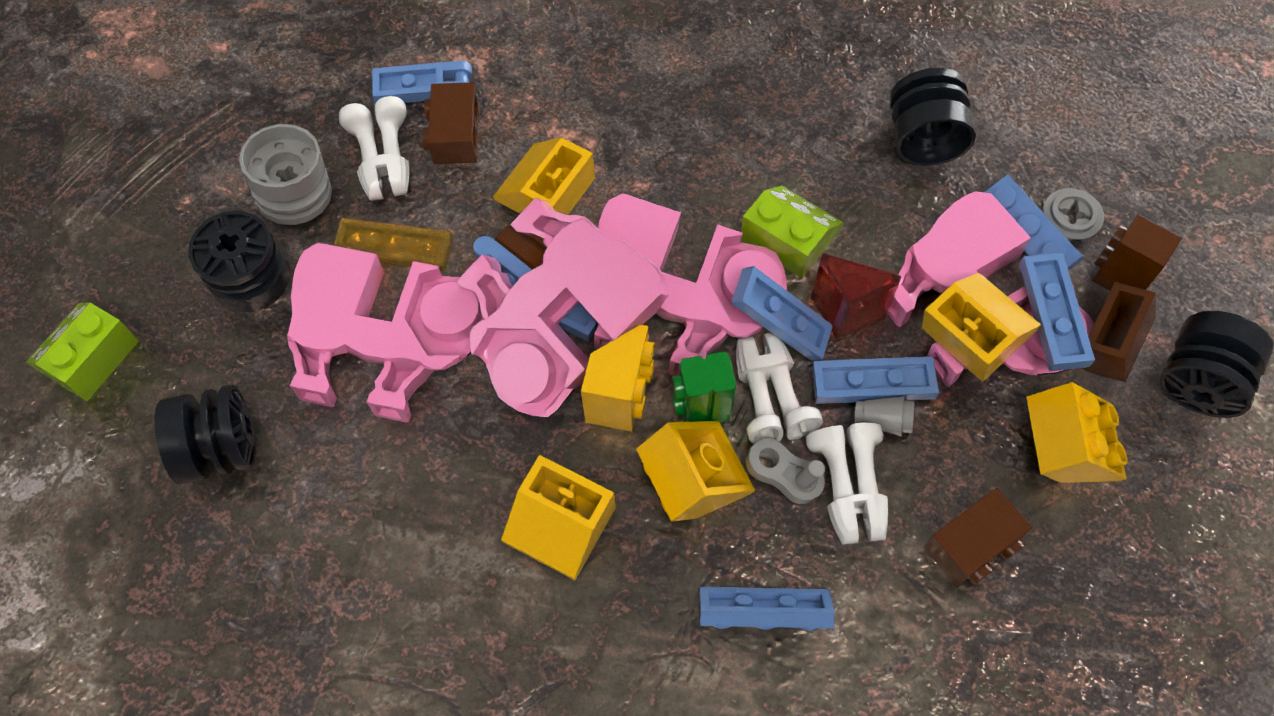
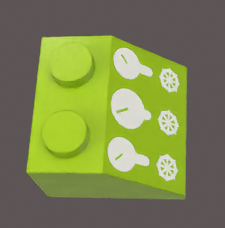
(790, 228)
(83, 350)

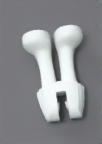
(358, 121)
(773, 366)
(846, 505)

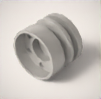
(286, 174)

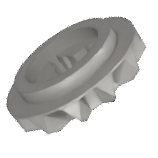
(1086, 209)

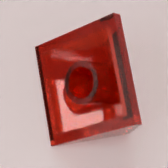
(852, 294)

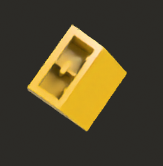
(552, 172)
(978, 324)
(618, 379)
(1076, 435)
(558, 517)

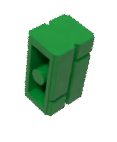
(704, 388)

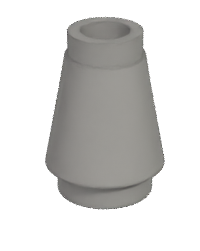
(891, 413)

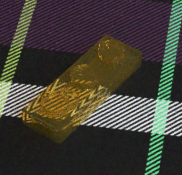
(396, 243)

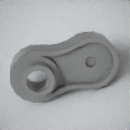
(794, 477)

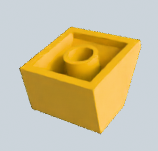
(694, 469)

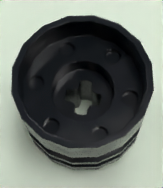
(932, 117)
(239, 261)
(1217, 364)
(205, 434)

